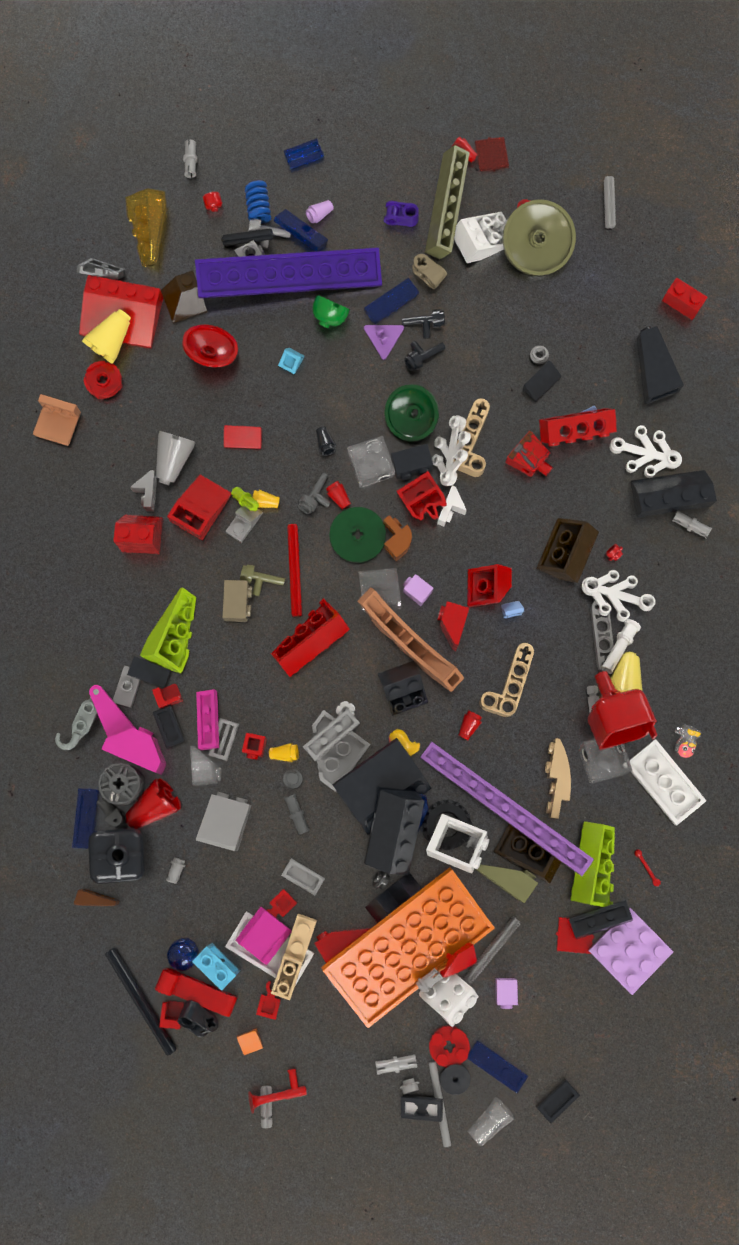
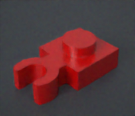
(282, 904)
(268, 1004)

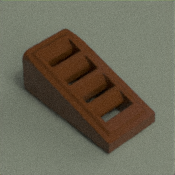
(90, 898)

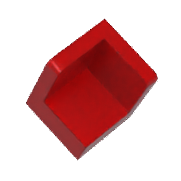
(167, 696)
(170, 1014)

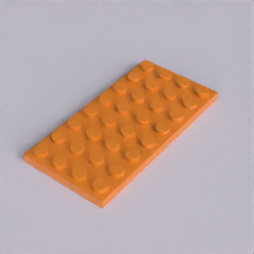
(405, 946)

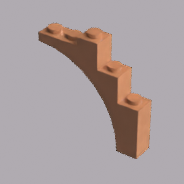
(409, 642)

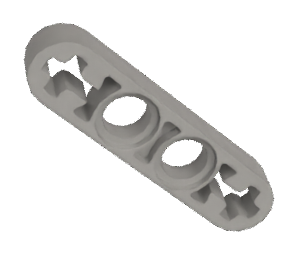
(599, 635)

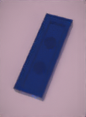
(301, 230)
(391, 300)
(85, 817)
(497, 1066)

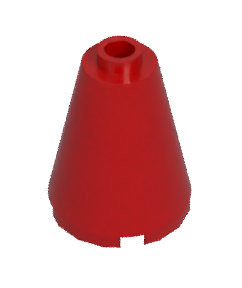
(153, 805)

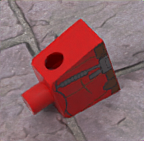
(530, 456)

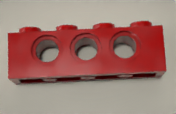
(605, 424)

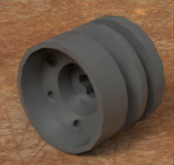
(126, 794)

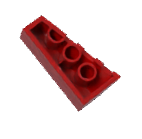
(310, 638)

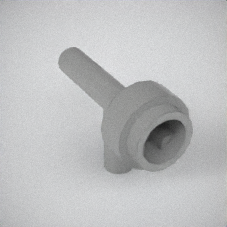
(256, 225)

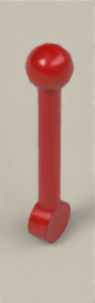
(656, 882)

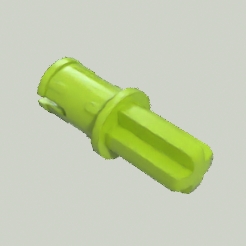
(245, 499)

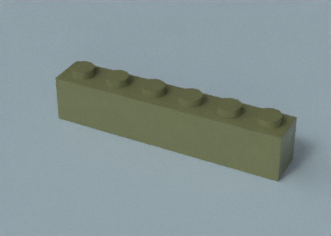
(447, 202)

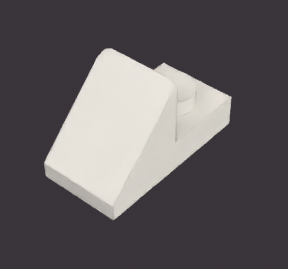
(454, 503)

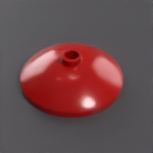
(210, 346)

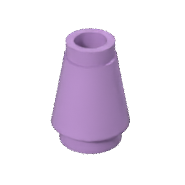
(318, 211)

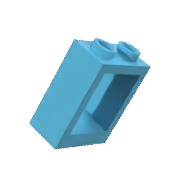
(214, 968)

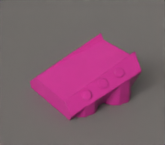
(263, 935)

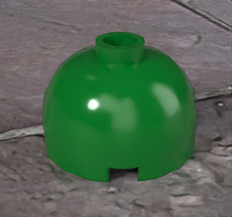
(329, 312)

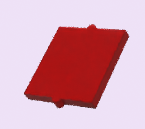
(566, 939)

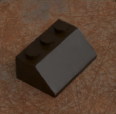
(568, 549)

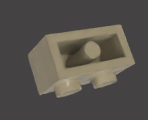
(236, 600)

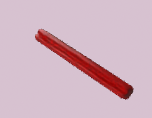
(294, 569)

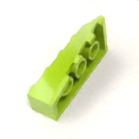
(595, 884)

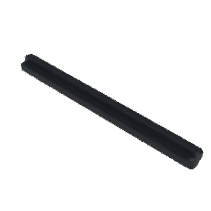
(140, 1001)

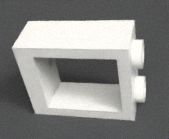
(438, 836)

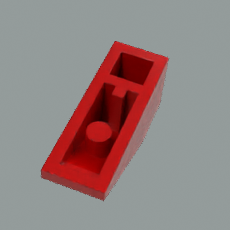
(336, 941)

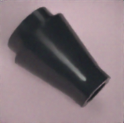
(325, 442)

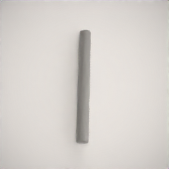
(438, 1094)

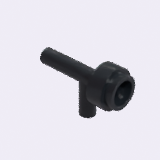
(436, 318)
(414, 359)

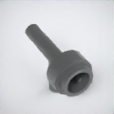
(308, 503)

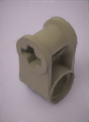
(429, 272)

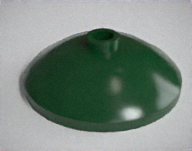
(400, 413)

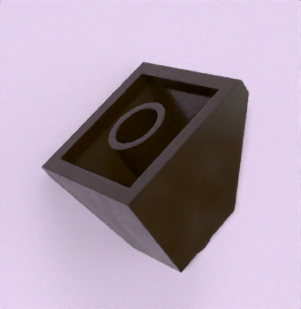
(182, 297)

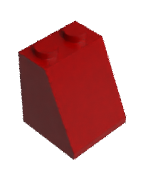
(138, 534)

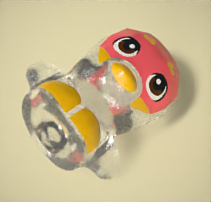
(687, 742)

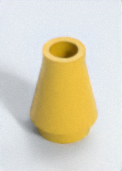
(265, 499)
(285, 752)

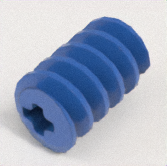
(257, 201)

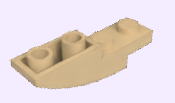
(558, 769)
(294, 956)

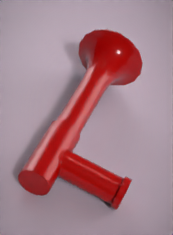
(294, 1092)

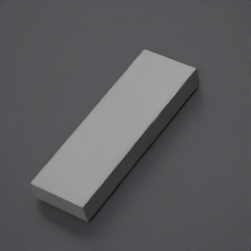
(331, 735)

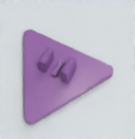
(384, 337)

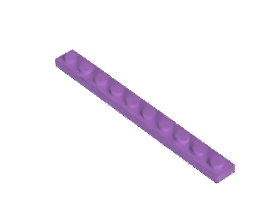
(507, 809)

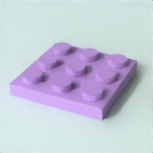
(631, 952)

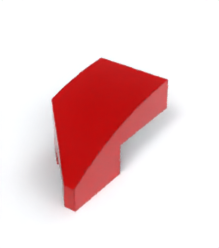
(459, 960)

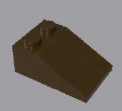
(527, 854)

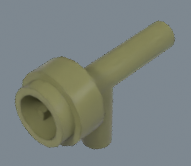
(248, 574)

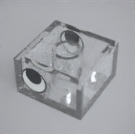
(370, 461)
(604, 763)

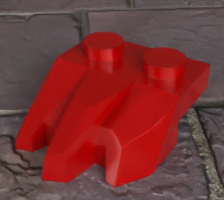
(422, 496)

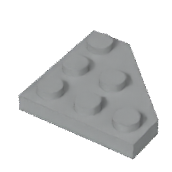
(342, 756)

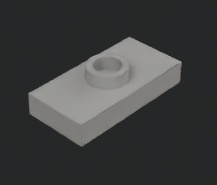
(126, 689)

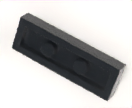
(600, 919)

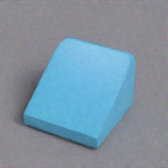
(290, 360)

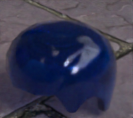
(182, 953)

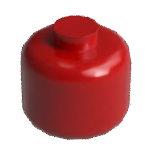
(212, 201)

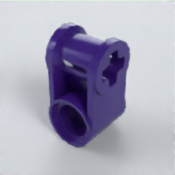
(400, 213)

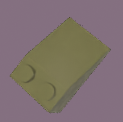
(516, 883)

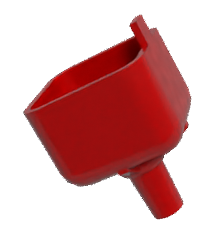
(620, 715)

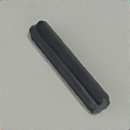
(246, 237)

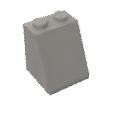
(224, 822)

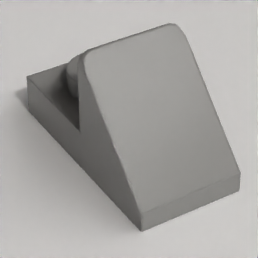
(147, 485)
(243, 523)

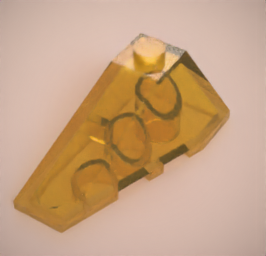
(147, 213)

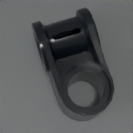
(195, 1019)

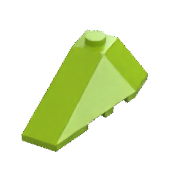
(170, 636)

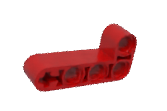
(188, 988)

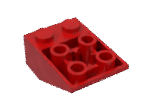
(199, 507)

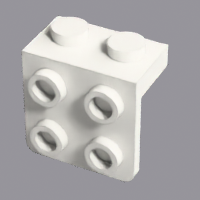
(450, 998)

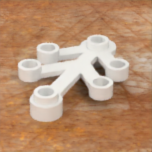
(648, 453)
(448, 473)
(614, 594)

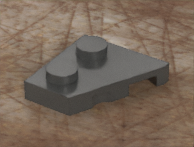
(100, 269)

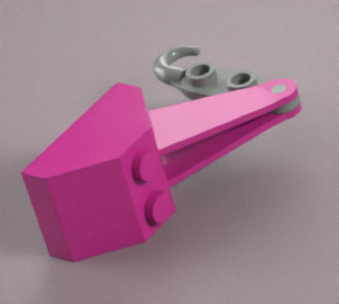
(123, 737)

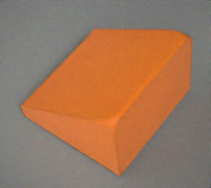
(250, 1041)

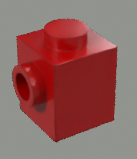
(254, 746)

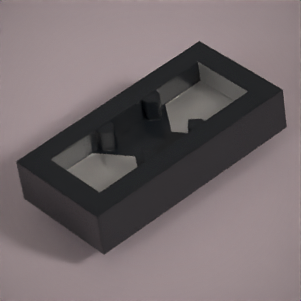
(422, 1108)

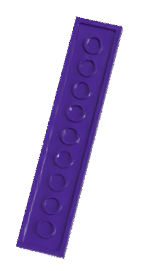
(288, 272)

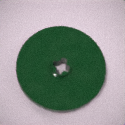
(355, 520)

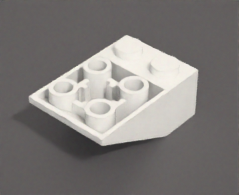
(480, 236)

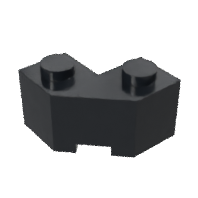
(393, 897)

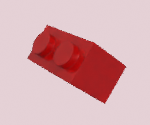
(684, 298)

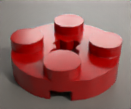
(112, 384)
(438, 1041)

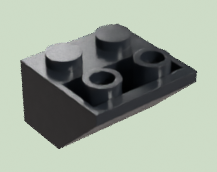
(403, 688)

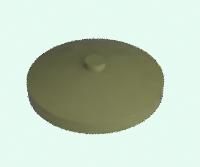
(539, 237)

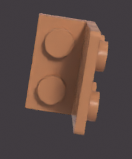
(56, 420)

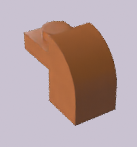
(401, 541)

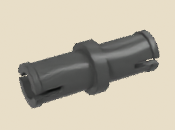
(296, 814)

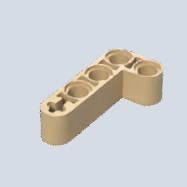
(466, 466)
(513, 679)

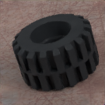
(439, 808)

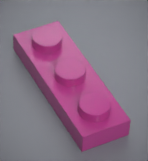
(207, 719)

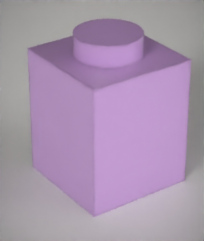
(417, 589)
(506, 992)

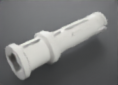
(624, 639)

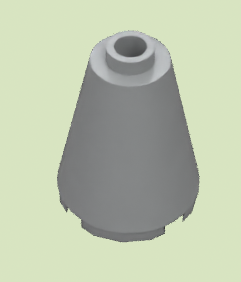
(171, 456)

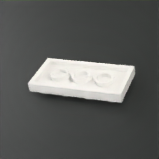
(666, 782)
(274, 965)

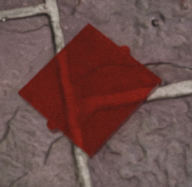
(491, 154)

